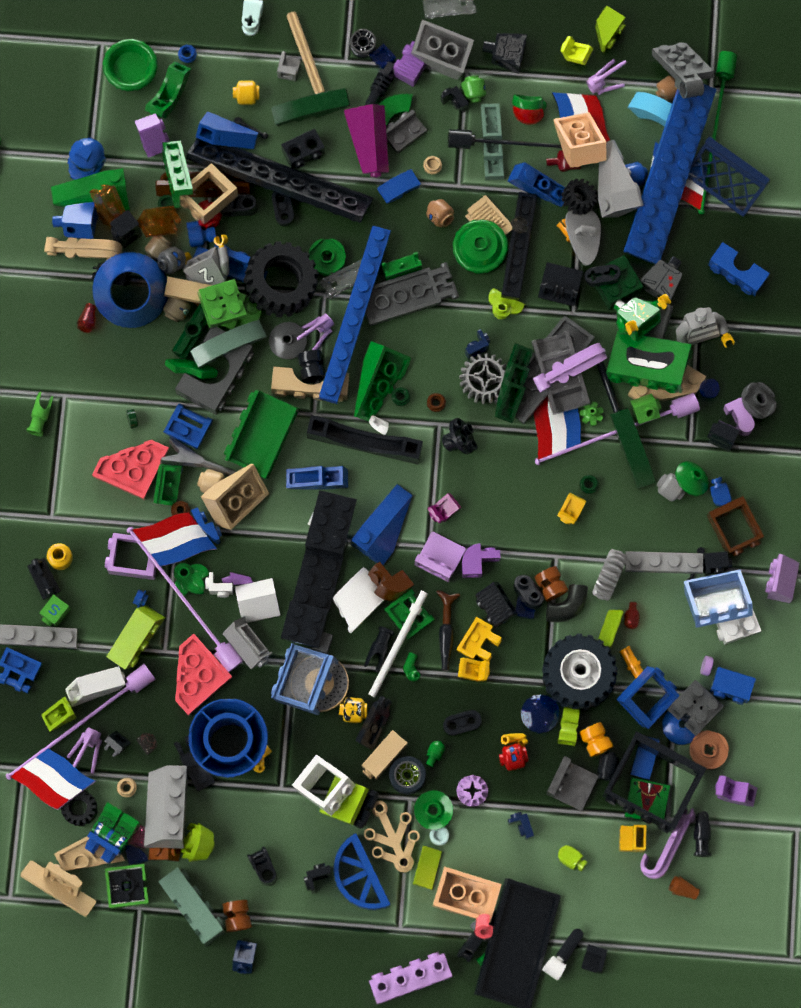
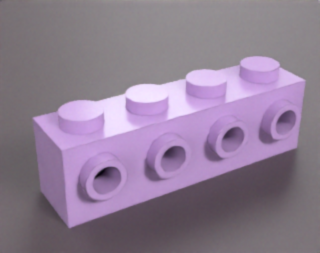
(411, 978)

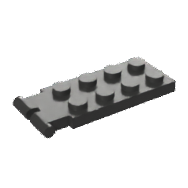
(410, 294)

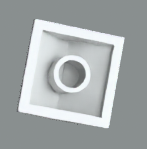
(257, 600)

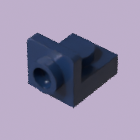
(478, 347)
(525, 827)
(244, 957)

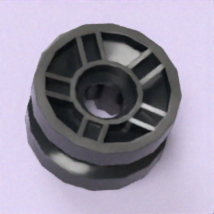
(363, 36)

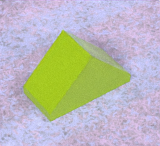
(58, 714)

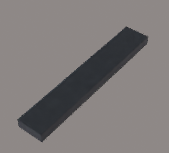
(518, 248)

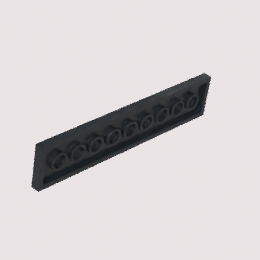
(282, 179)

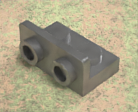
(404, 131)

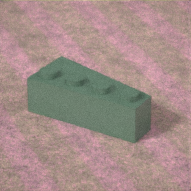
(192, 907)

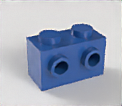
(732, 685)

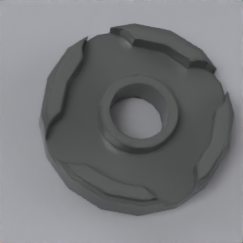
(751, 404)

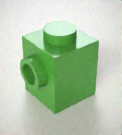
(646, 408)

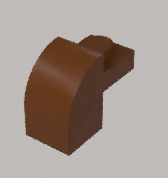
(389, 586)

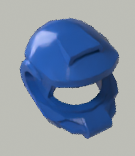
(88, 155)

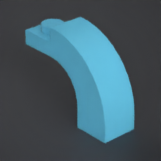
(650, 107)

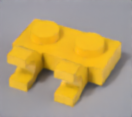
(475, 638)

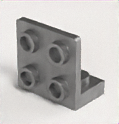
(572, 784)

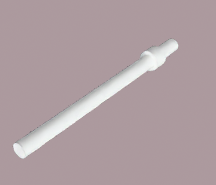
(415, 610)

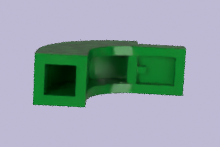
(170, 90)

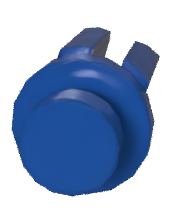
(720, 492)

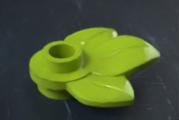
(511, 306)

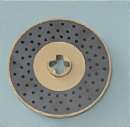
(335, 689)

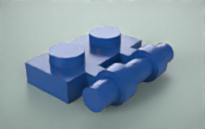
(21, 665)

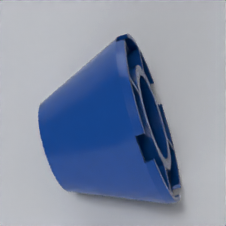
(148, 270)
(217, 715)

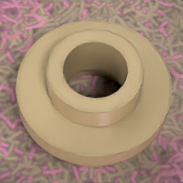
(122, 783)

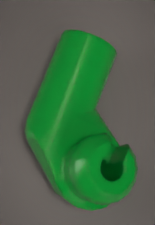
(409, 668)

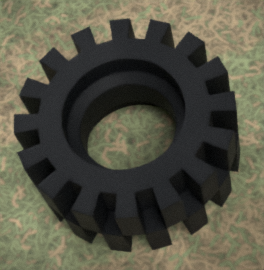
(576, 204)
(84, 818)

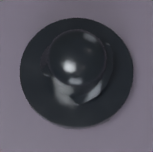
(460, 437)

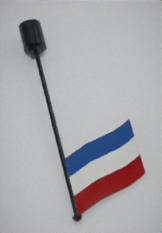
(567, 106)

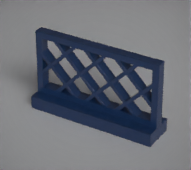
(738, 165)

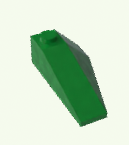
(79, 190)

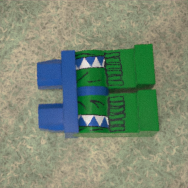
(112, 840)

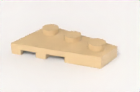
(77, 857)

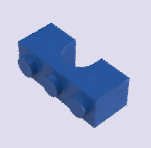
(749, 281)

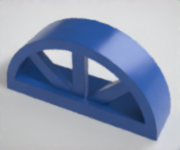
(368, 871)

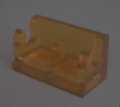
(107, 203)
(159, 221)

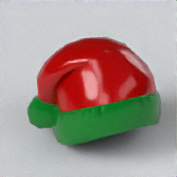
(528, 109)

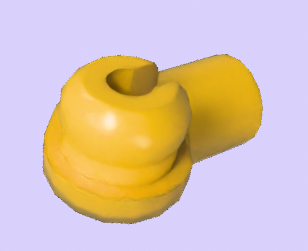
(513, 738)
(260, 767)

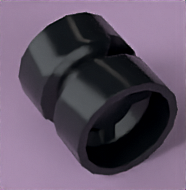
(311, 366)

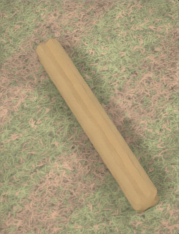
(305, 52)

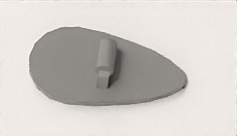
(584, 235)

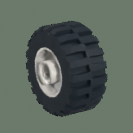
(583, 654)

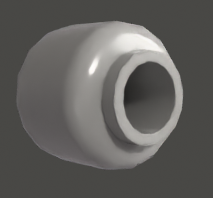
(669, 487)

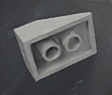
(442, 49)

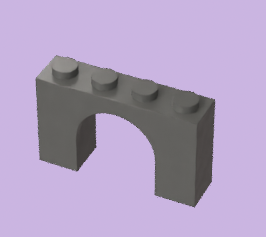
(213, 396)

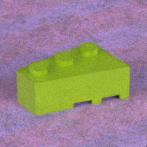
(135, 637)

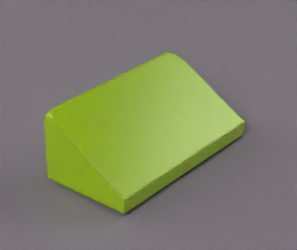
(610, 627)
(427, 867)

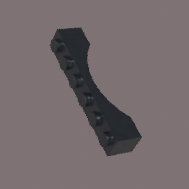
(393, 447)

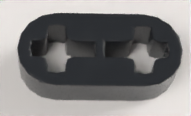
(604, 279)

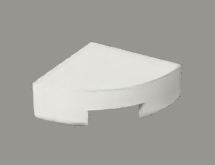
(379, 424)

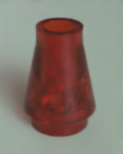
(87, 319)

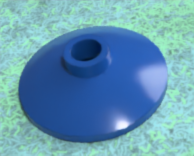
(674, 732)

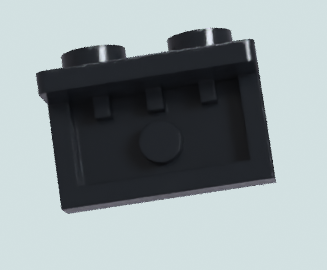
(319, 872)

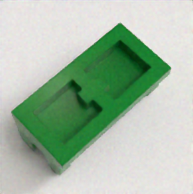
(401, 266)
(167, 484)

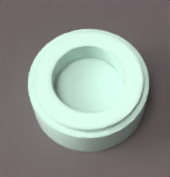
(439, 837)

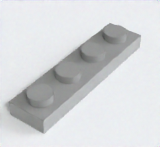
(664, 562)
(38, 636)

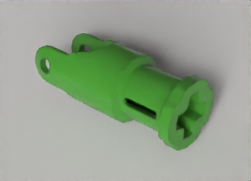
(39, 417)

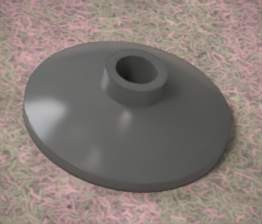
(291, 349)

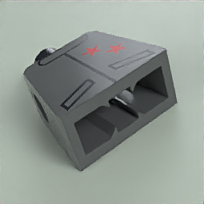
(662, 278)

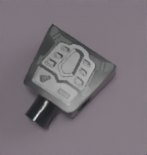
(507, 50)

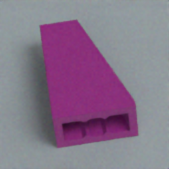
(369, 138)

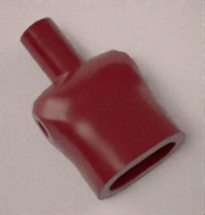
(561, 162)

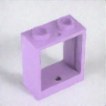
(110, 561)

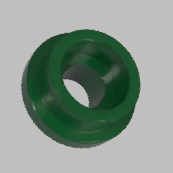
(400, 391)
(589, 478)

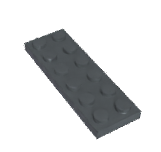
(532, 397)

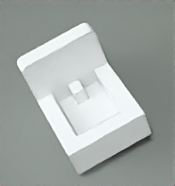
(220, 589)

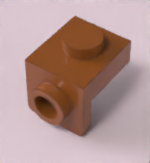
(164, 854)

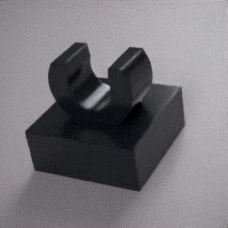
(117, 742)

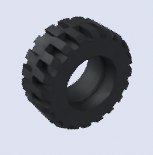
(287, 257)

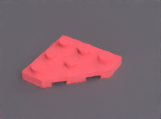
(132, 468)
(197, 675)

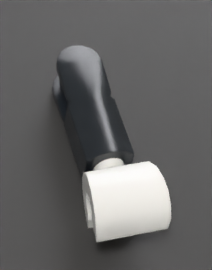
(555, 966)

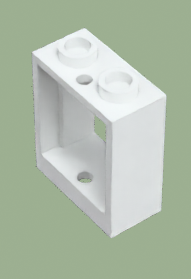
(312, 774)

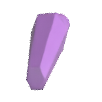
(237, 579)

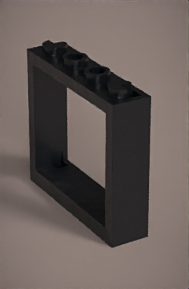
(667, 755)

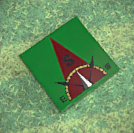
(649, 796)

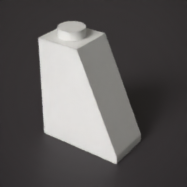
(95, 685)

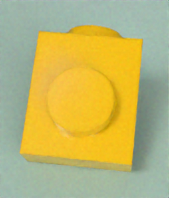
(571, 509)
(473, 669)

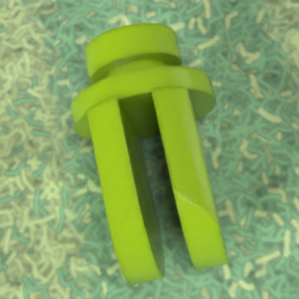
(571, 858)

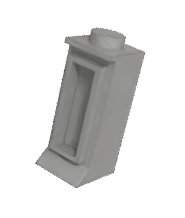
(247, 643)

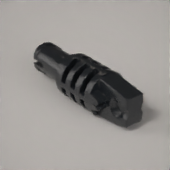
(381, 84)

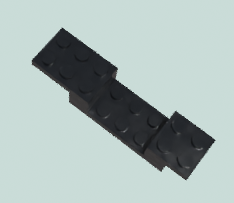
(319, 570)

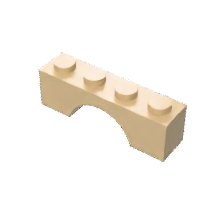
(286, 383)

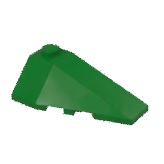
(379, 374)

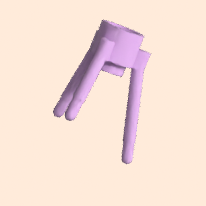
(596, 81)
(322, 324)
(88, 738)

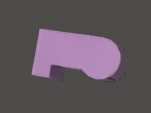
(741, 416)

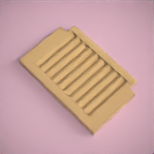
(487, 210)

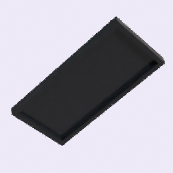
(517, 944)

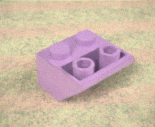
(783, 579)

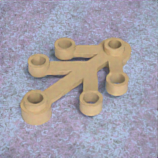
(393, 840)

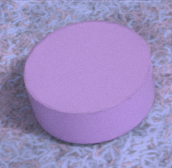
(707, 665)

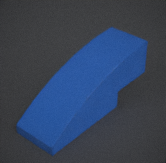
(317, 478)

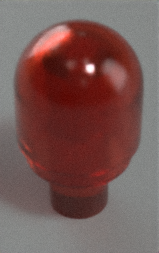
(632, 616)

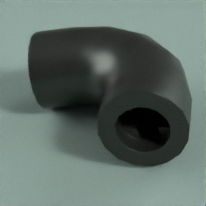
(570, 607)

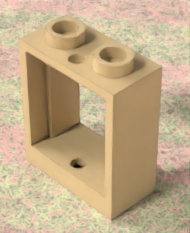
(219, 180)

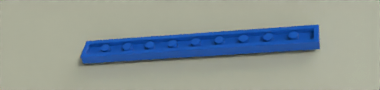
(354, 315)

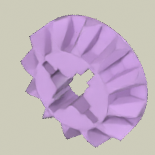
(479, 797)

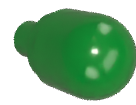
(435, 752)

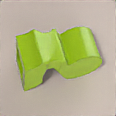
(569, 725)

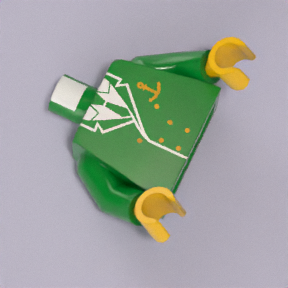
(639, 316)

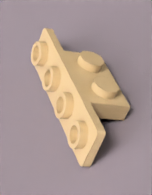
(59, 885)

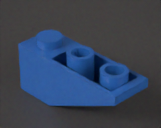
(225, 132)
(536, 183)

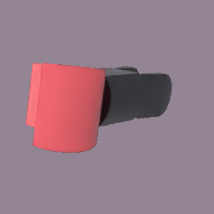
(481, 932)

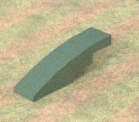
(492, 152)

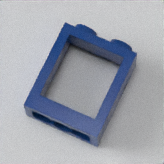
(659, 708)

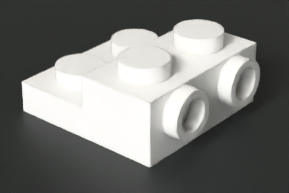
(737, 629)

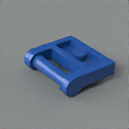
(185, 431)

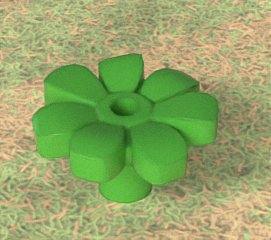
(591, 414)

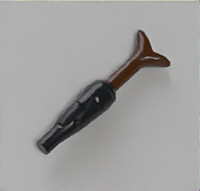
(446, 631)

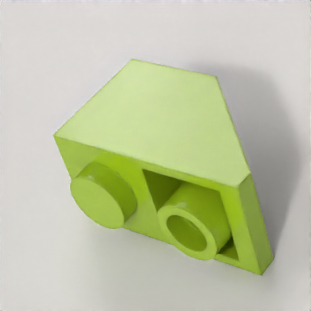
(608, 26)

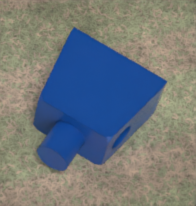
(78, 220)

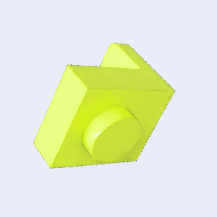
(576, 51)

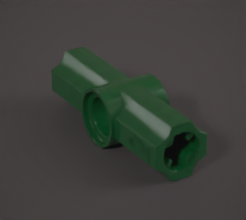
(187, 341)

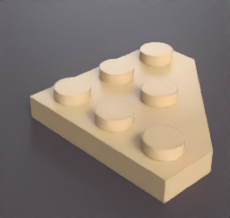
(690, 384)

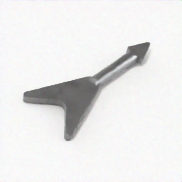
(187, 457)

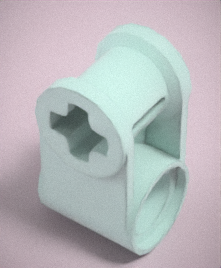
(251, 14)

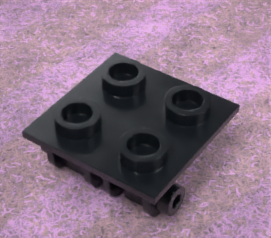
(560, 284)

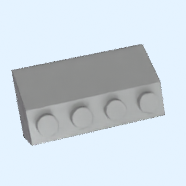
(166, 807)

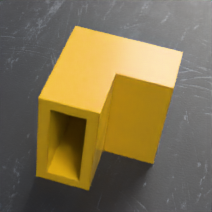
(632, 838)

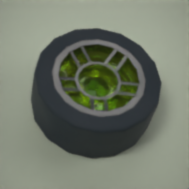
(406, 765)

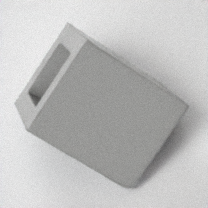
(288, 67)

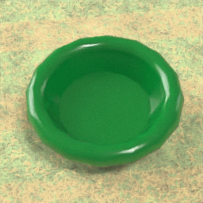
(130, 65)
(480, 246)

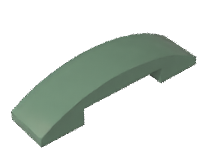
(228, 342)

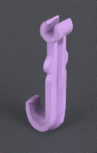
(571, 367)
(670, 848)

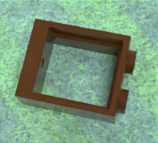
(728, 508)

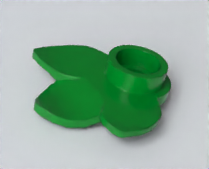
(193, 579)

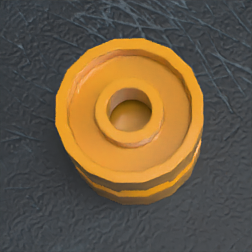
(596, 740)

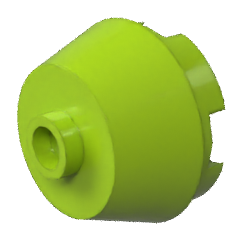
(198, 843)

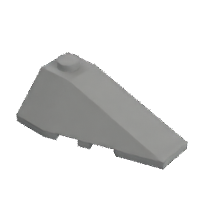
(615, 186)

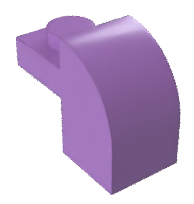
(473, 560)
(735, 791)

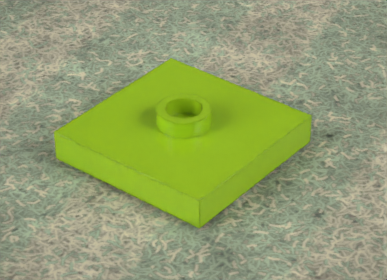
(350, 806)

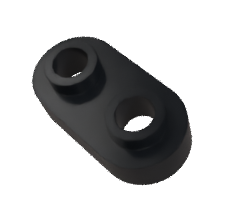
(282, 208)
(527, 590)
(461, 722)

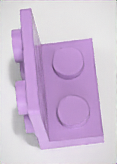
(440, 556)

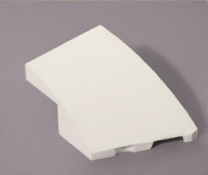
(357, 599)

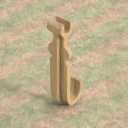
(83, 248)

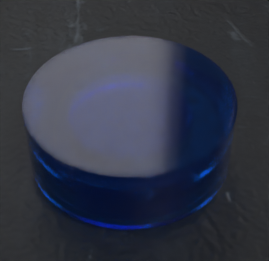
(709, 388)

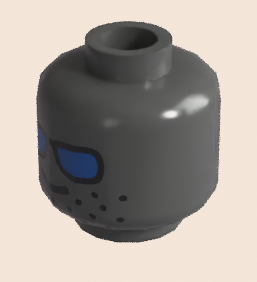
(171, 260)

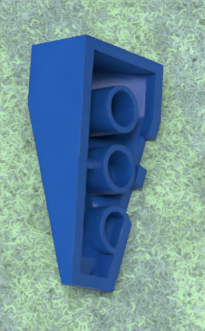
(381, 530)

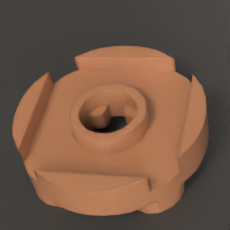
(713, 740)

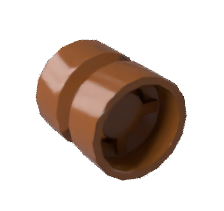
(551, 583)
(237, 915)

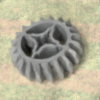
(477, 377)
(609, 574)

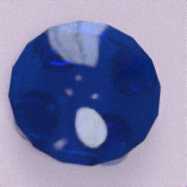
(540, 713)

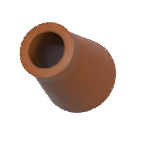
(683, 888)

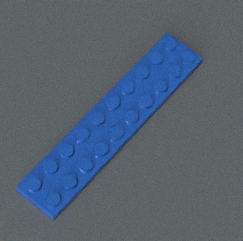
(668, 175)

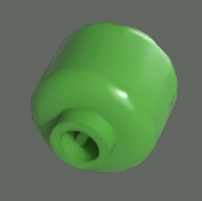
(473, 88)

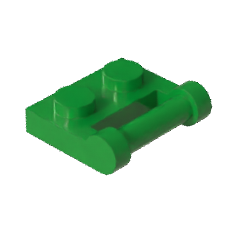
(399, 612)

